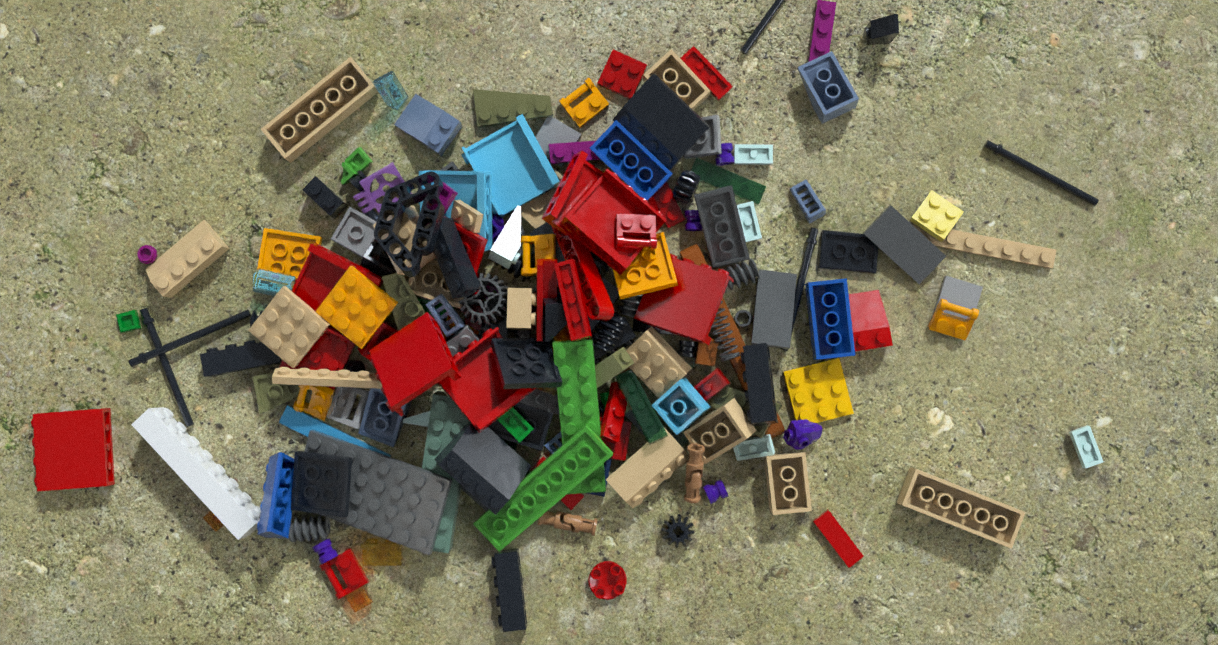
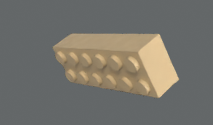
(319, 110)
(961, 507)

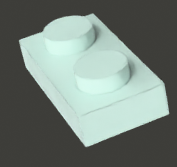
(753, 154)
(749, 221)
(1086, 447)
(754, 448)

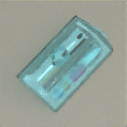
(390, 90)
(271, 282)

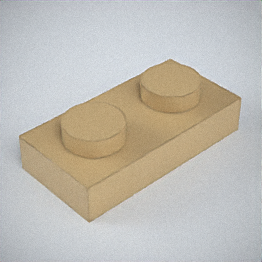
(467, 216)

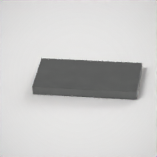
(722, 226)
(904, 244)
(774, 309)

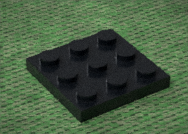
(525, 363)
(321, 483)

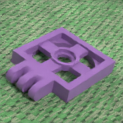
(370, 197)

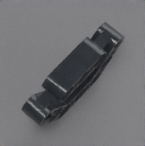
(429, 196)

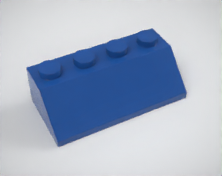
(631, 161)
(830, 319)
(277, 497)

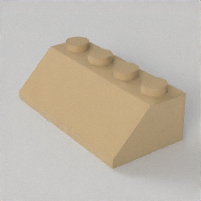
(186, 259)
(647, 469)

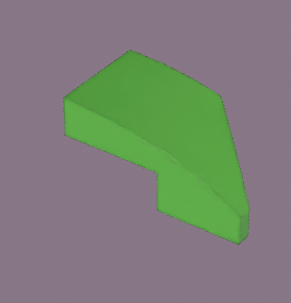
(356, 161)

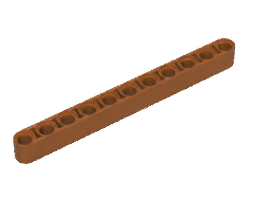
(695, 254)

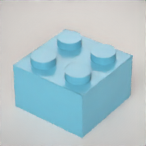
(680, 406)

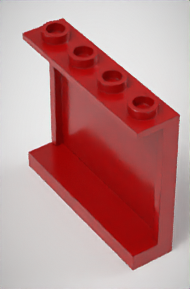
(573, 186)
(595, 219)
(321, 274)
(691, 305)
(412, 361)
(480, 389)
(73, 449)

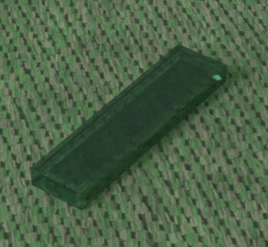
(722, 178)
(641, 407)

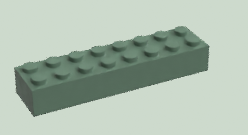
(444, 424)

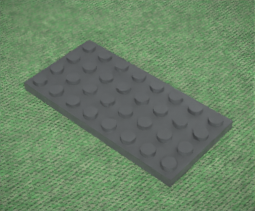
(388, 494)

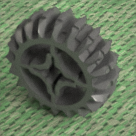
(487, 314)

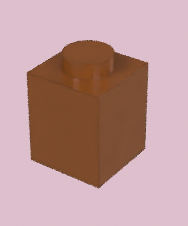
(706, 353)

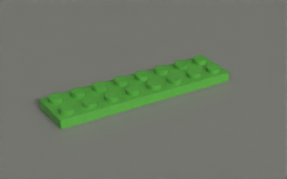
(579, 400)
(545, 487)

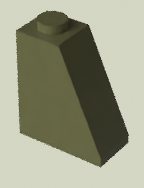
(612, 366)

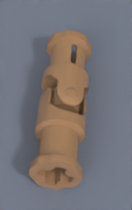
(694, 473)
(571, 522)

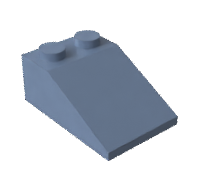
(828, 87)
(428, 124)
(379, 421)

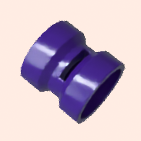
(726, 157)
(693, 221)
(716, 491)
(325, 551)

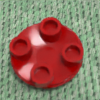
(607, 580)

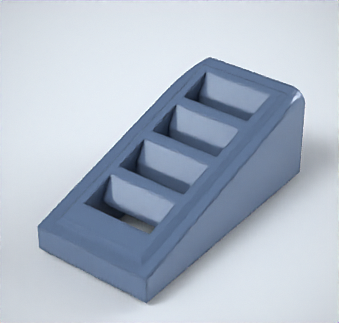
(802, 204)
(459, 323)

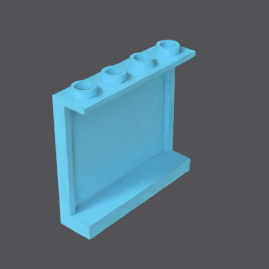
(516, 165)
(473, 189)

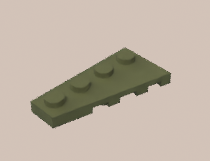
(504, 107)
(408, 306)
(728, 394)
(272, 395)

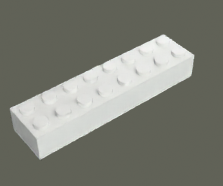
(199, 471)

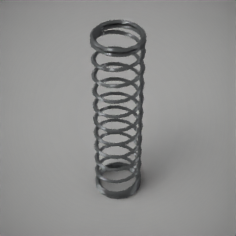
(727, 356)

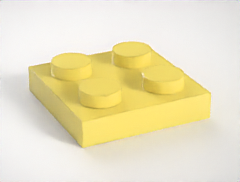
(936, 216)

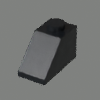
(882, 30)
(553, 317)

